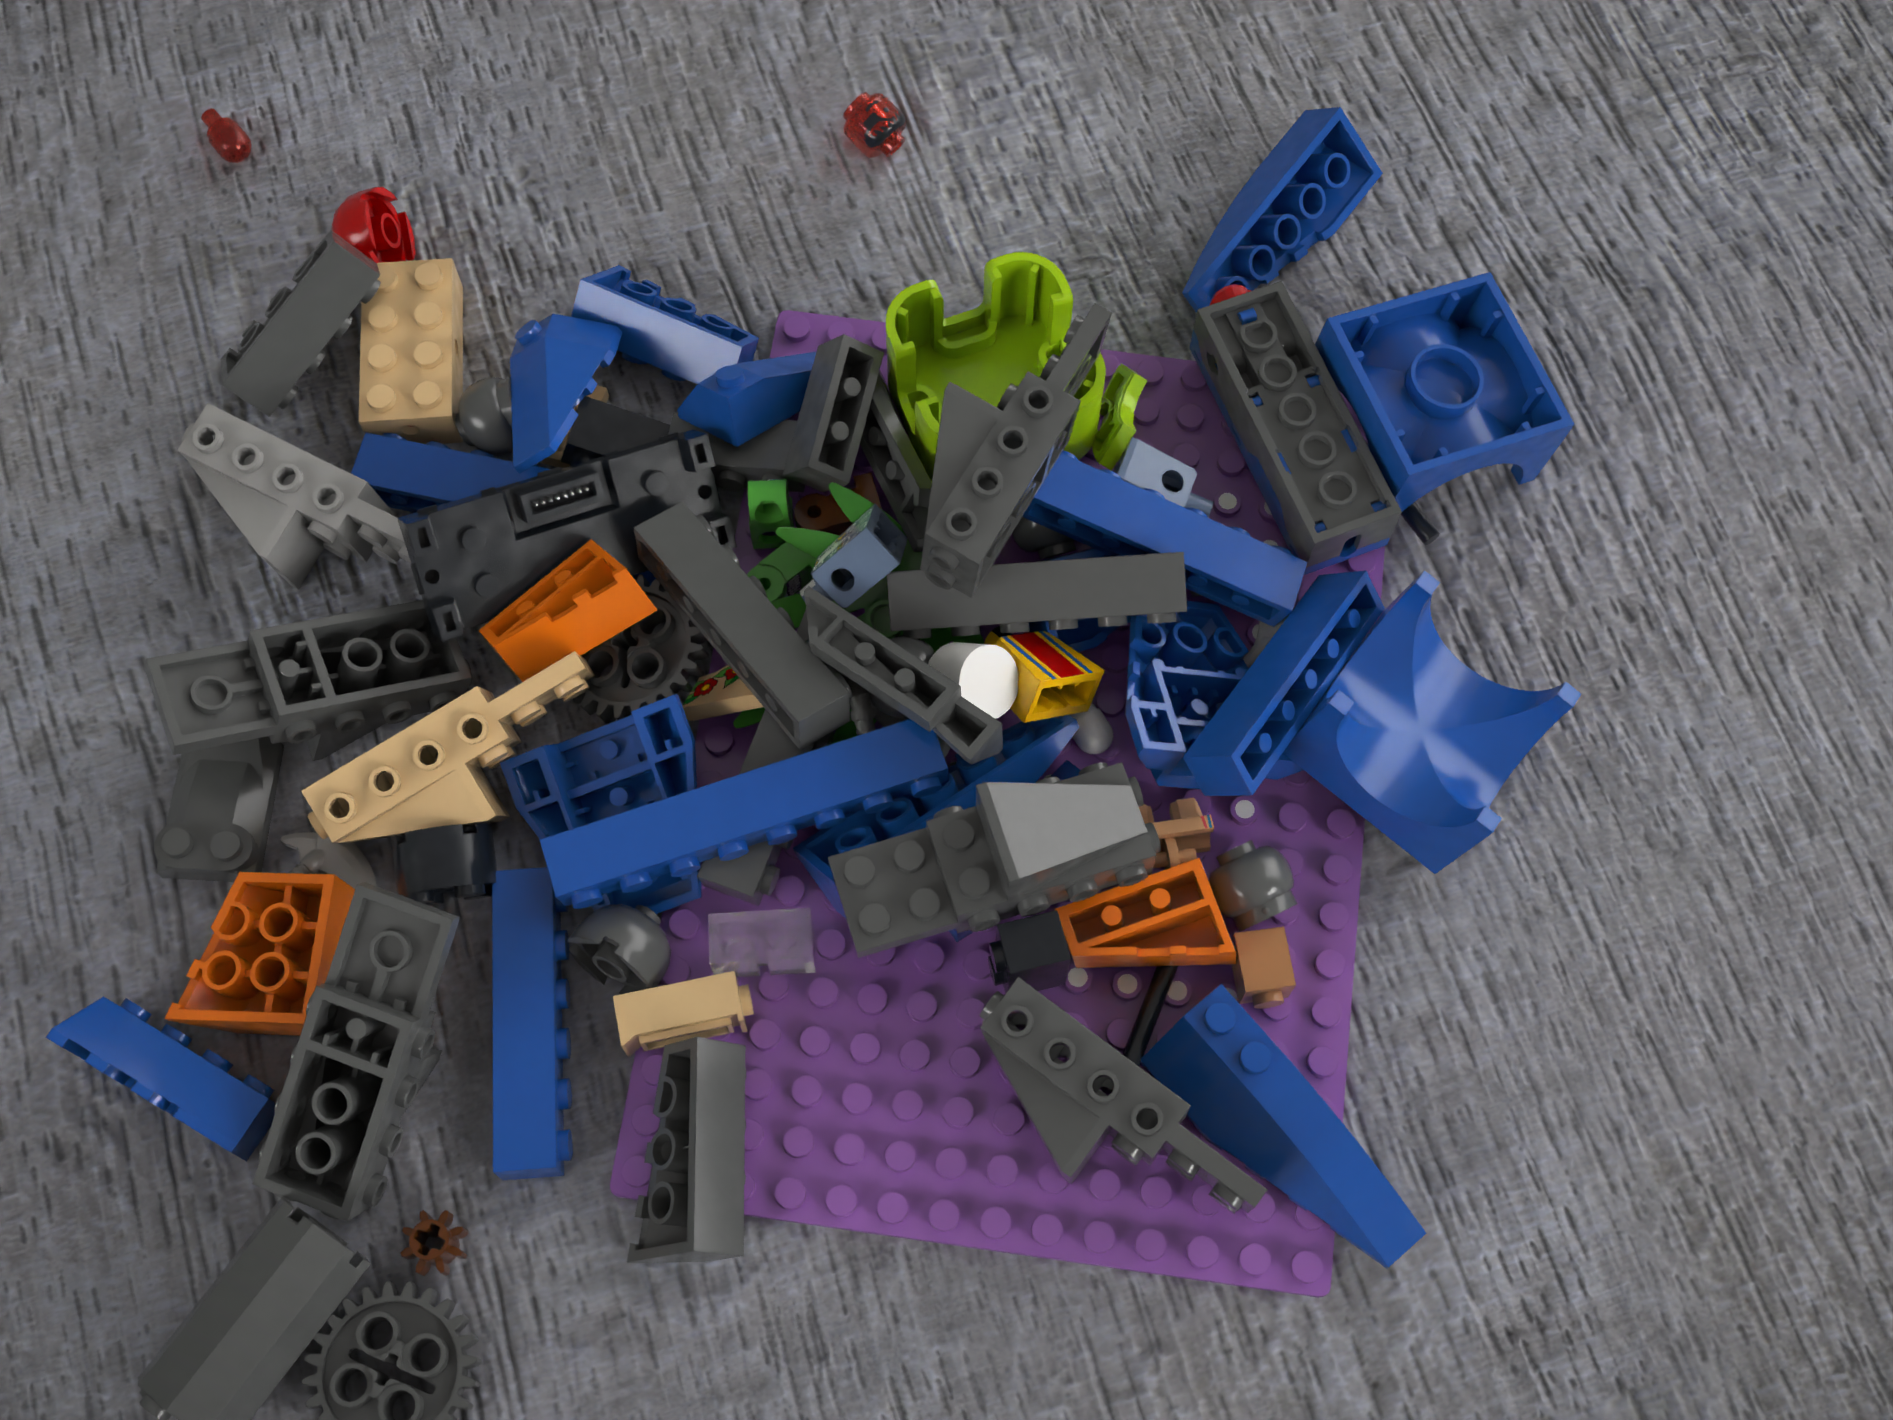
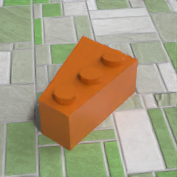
(568, 611)
(1153, 923)

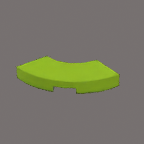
(1118, 412)

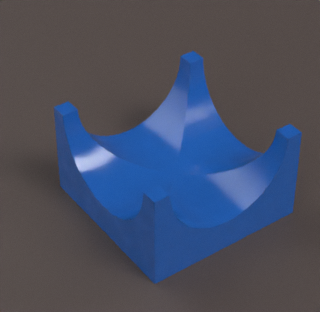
(1445, 386)
(1421, 735)

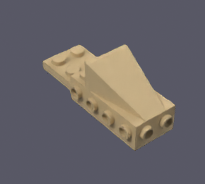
(433, 767)

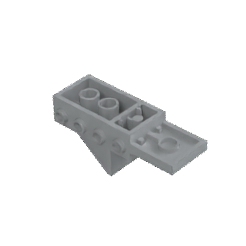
(288, 498)

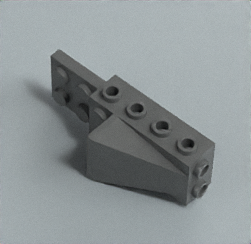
(999, 457)
(309, 681)
(998, 859)
(359, 1057)
(1074, 1112)

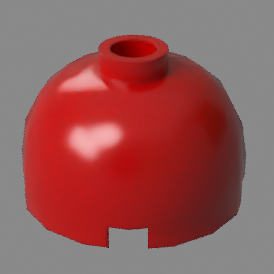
(374, 226)

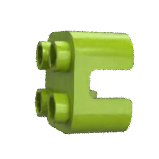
(983, 349)

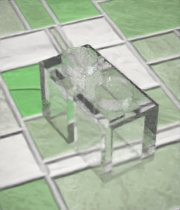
(762, 938)

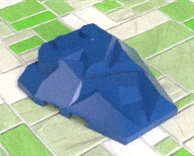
(1178, 684)

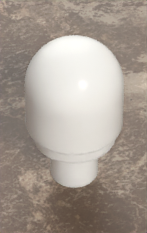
(1094, 732)

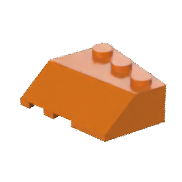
(266, 954)

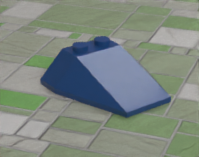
(608, 774)

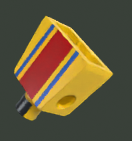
(1050, 675)

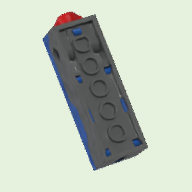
(1292, 426)

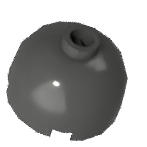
(623, 946)

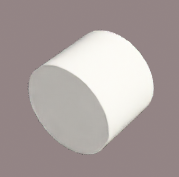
(984, 673)

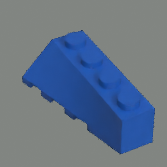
(661, 328)
(170, 1074)

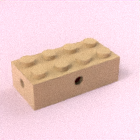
(413, 352)

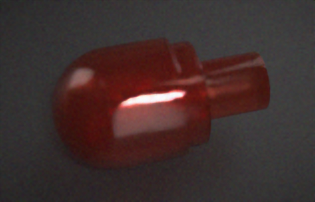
(227, 137)

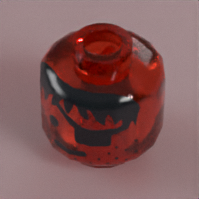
(874, 125)

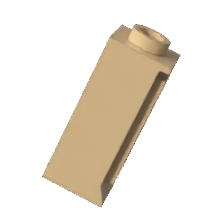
(682, 1011)

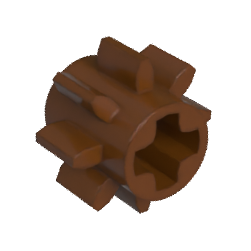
(434, 1229)

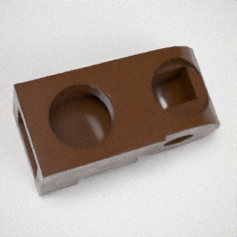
(823, 512)

